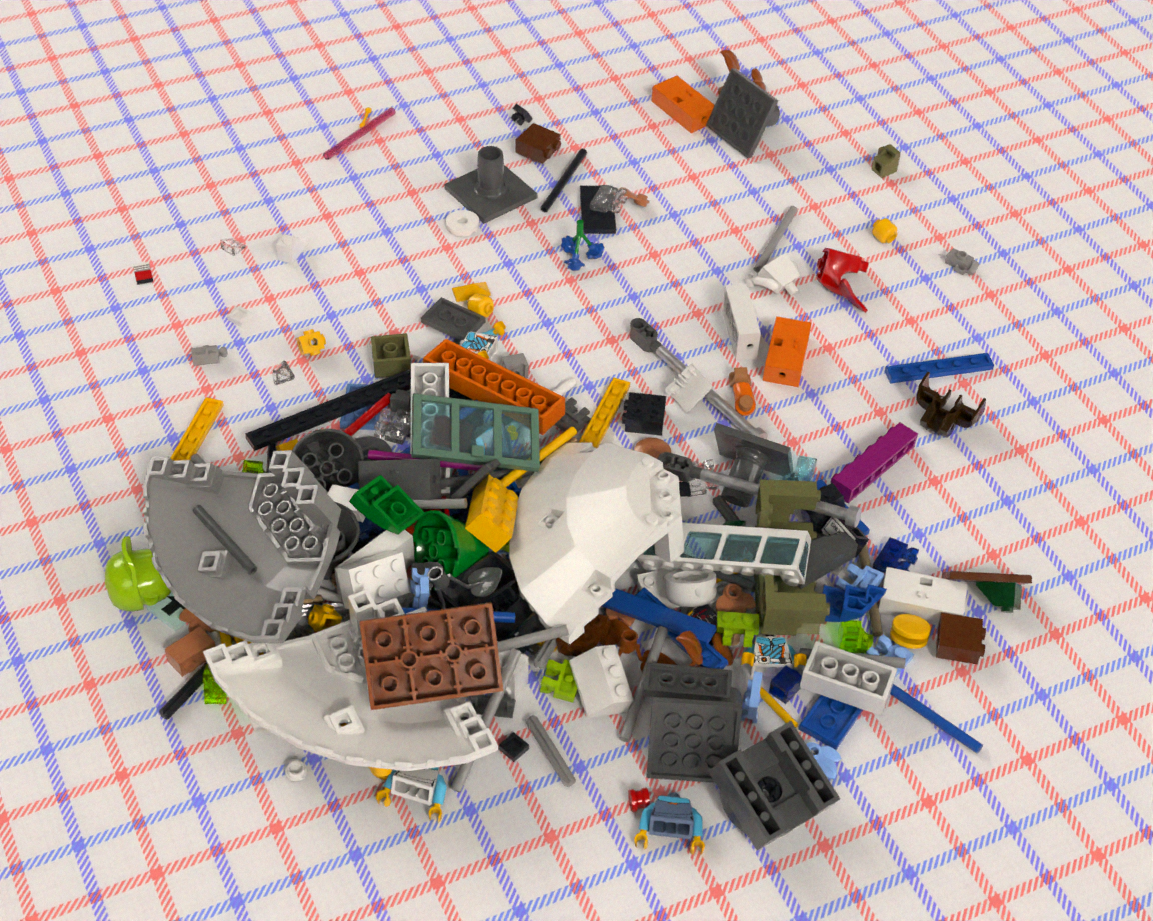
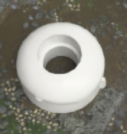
(690, 587)

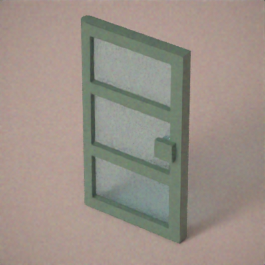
(475, 432)

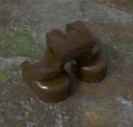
(941, 420)

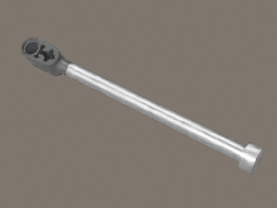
(646, 338)
(684, 469)

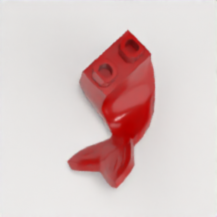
(833, 267)

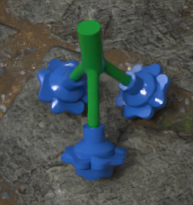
(572, 244)

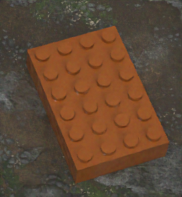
(431, 656)

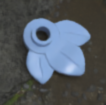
(826, 758)

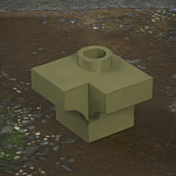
(886, 161)

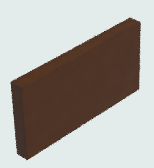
(986, 577)

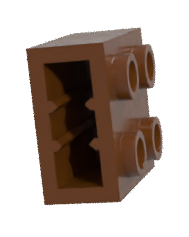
(537, 143)
(594, 635)
(960, 638)

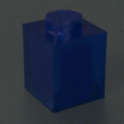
(785, 684)

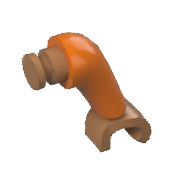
(743, 394)

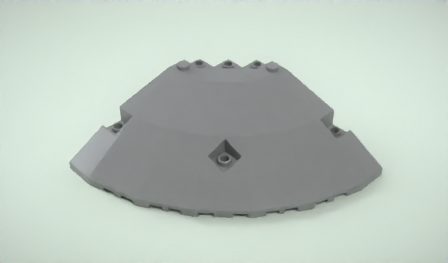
(275, 518)

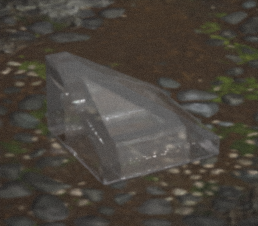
(282, 373)

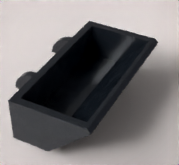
(507, 588)
(525, 623)

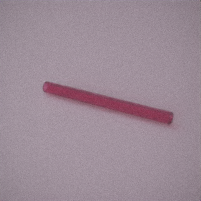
(359, 133)

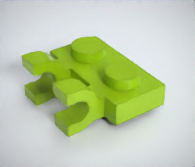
(737, 623)
(565, 687)

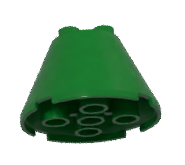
(447, 542)

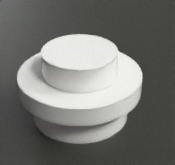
(296, 770)

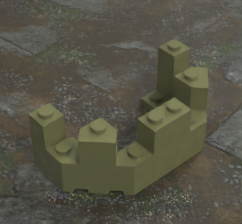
(780, 606)

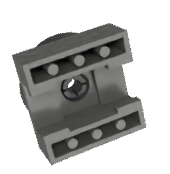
(788, 773)

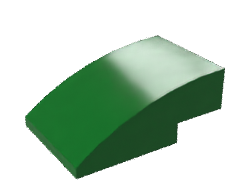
(386, 505)

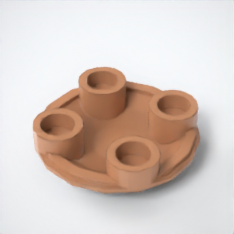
(652, 446)

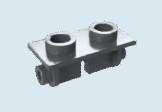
(505, 708)

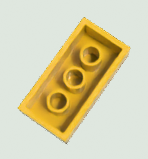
(492, 513)

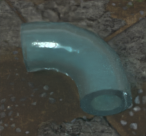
(804, 469)

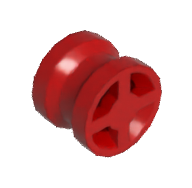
(638, 799)

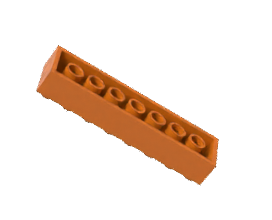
(492, 383)

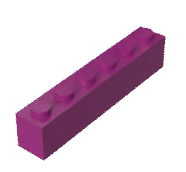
(874, 461)

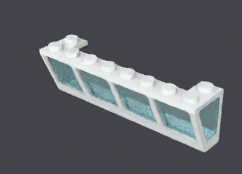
(738, 550)

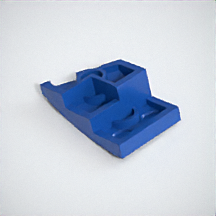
(851, 602)

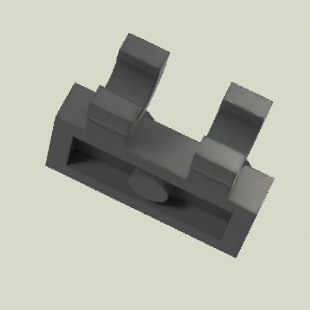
(569, 419)

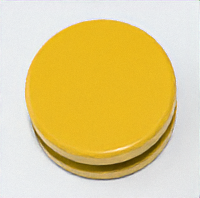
(910, 631)

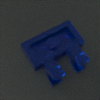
(893, 553)

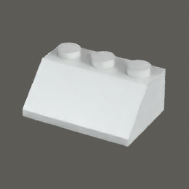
(601, 681)

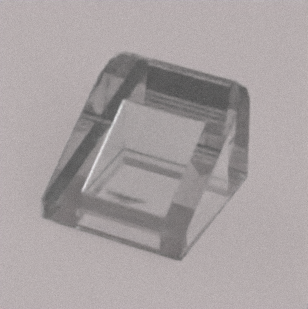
(232, 246)

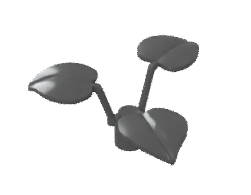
(481, 581)

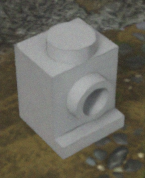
(516, 363)

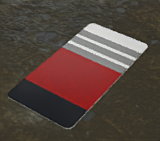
(142, 273)

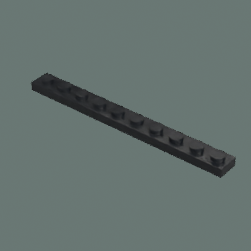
(327, 411)

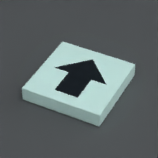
(168, 612)

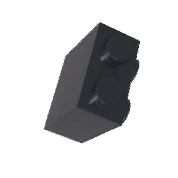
(644, 413)
(829, 494)

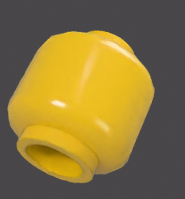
(884, 230)
(480, 304)

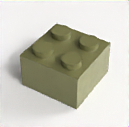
(390, 354)

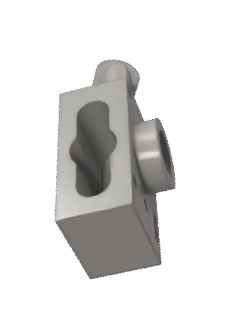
(962, 262)
(207, 354)

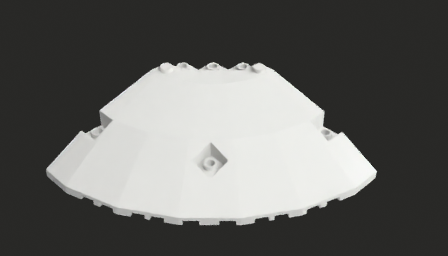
(586, 524)
(320, 681)

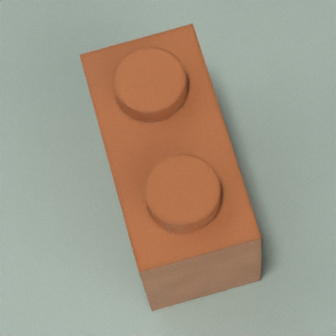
(187, 652)

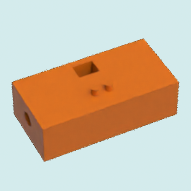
(682, 103)
(787, 351)

